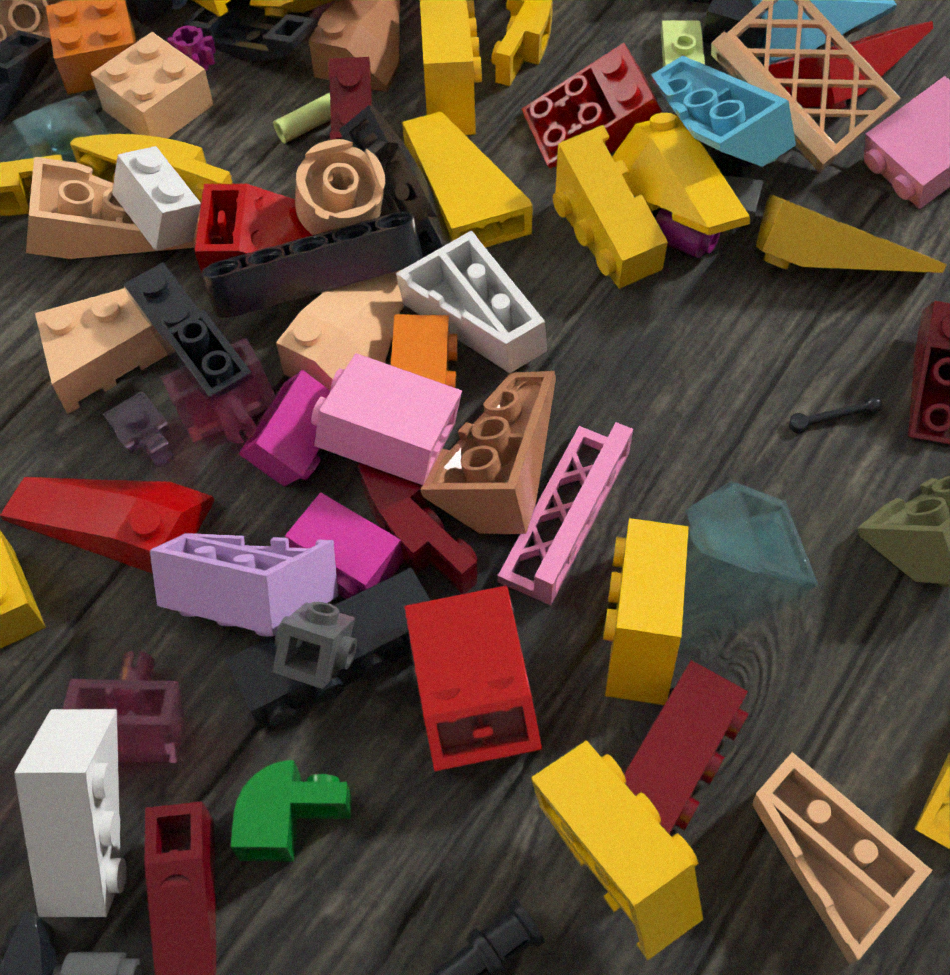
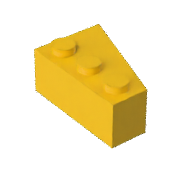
(605, 212)
(648, 610)

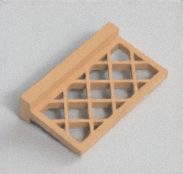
(809, 136)

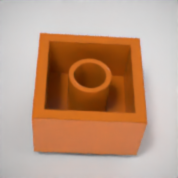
(87, 37)

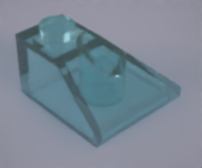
(55, 126)
(751, 533)

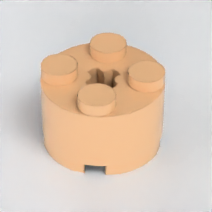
(338, 186)

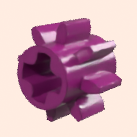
(191, 43)

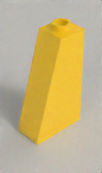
(467, 183)

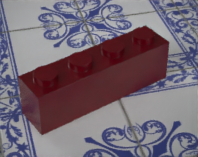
(685, 744)

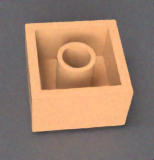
(153, 88)

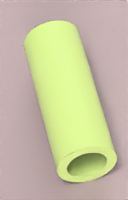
(303, 119)

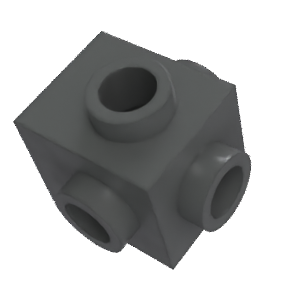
(314, 644)

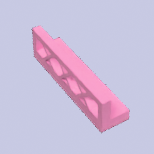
(575, 516)

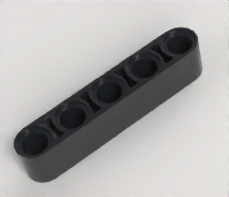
(312, 264)

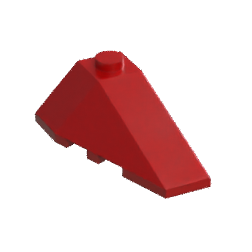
(878, 50)
(108, 516)

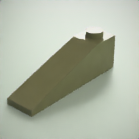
(915, 533)

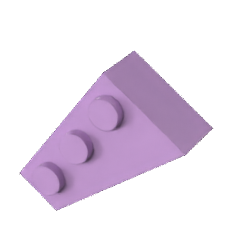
(242, 582)

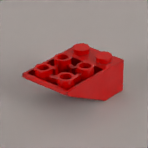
(603, 93)
(243, 220)
(472, 678)

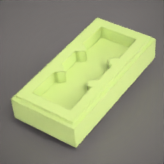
(682, 39)

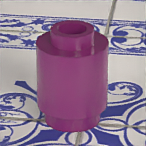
(684, 237)

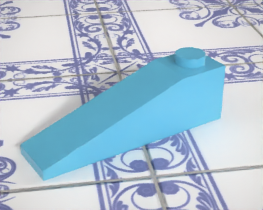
(840, 13)
(727, 111)

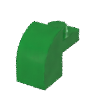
(273, 802)

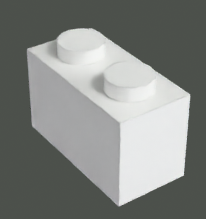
(155, 198)

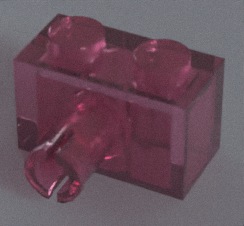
(229, 411)
(147, 711)

